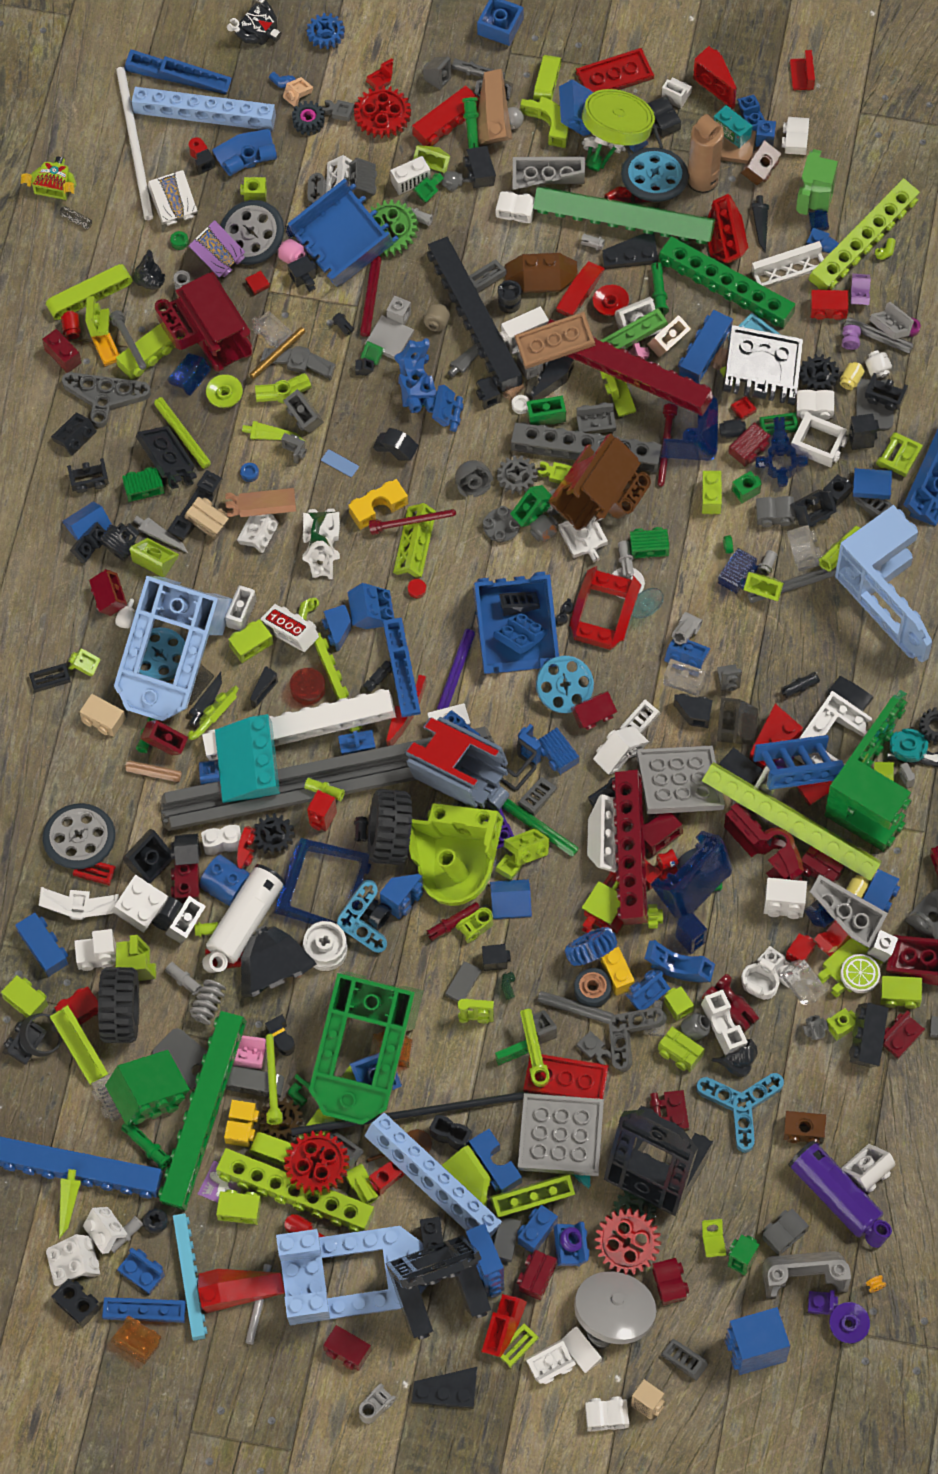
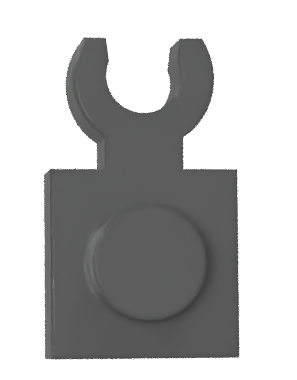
(341, 110)
(592, 1046)

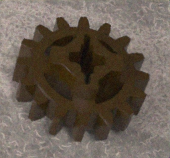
(286, 1109)

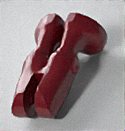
(738, 1003)

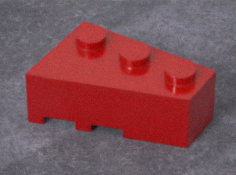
(777, 728)

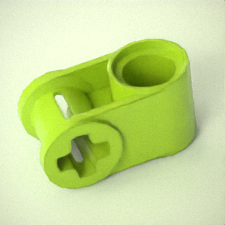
(472, 927)

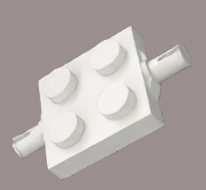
(584, 540)

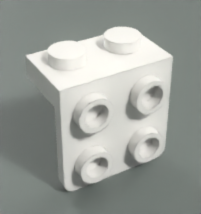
(72, 1259)

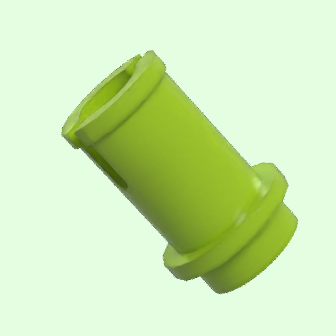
(205, 928)

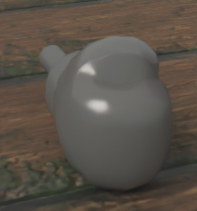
(453, 180)

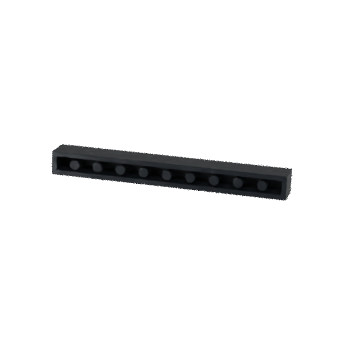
(474, 314)

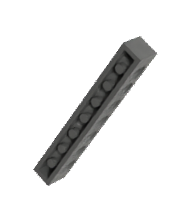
(558, 448)

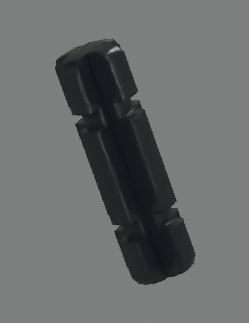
(378, 676)

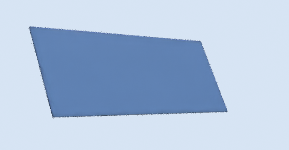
(339, 463)

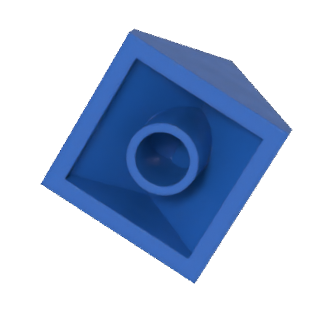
(85, 518)
(511, 899)

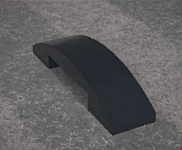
(207, 488)

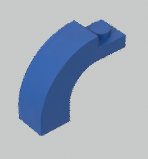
(679, 966)

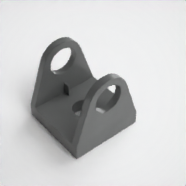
(919, 916)

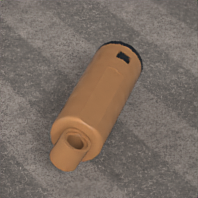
(705, 155)

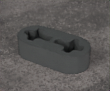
(313, 189)

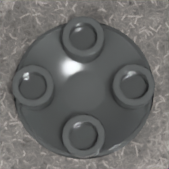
(500, 525)

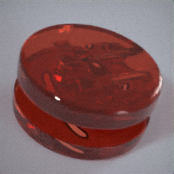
(307, 686)

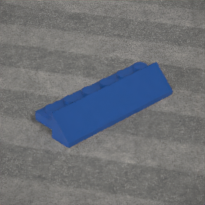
(923, 495)

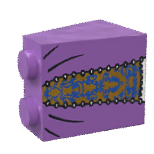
(217, 249)

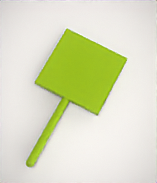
(603, 901)

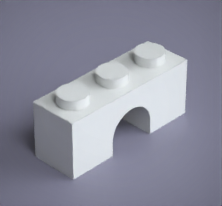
(718, 1012)

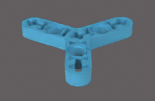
(740, 1112)

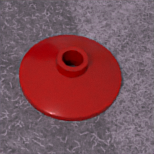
(610, 294)

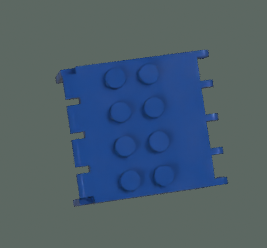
(341, 233)

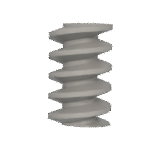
(206, 1000)

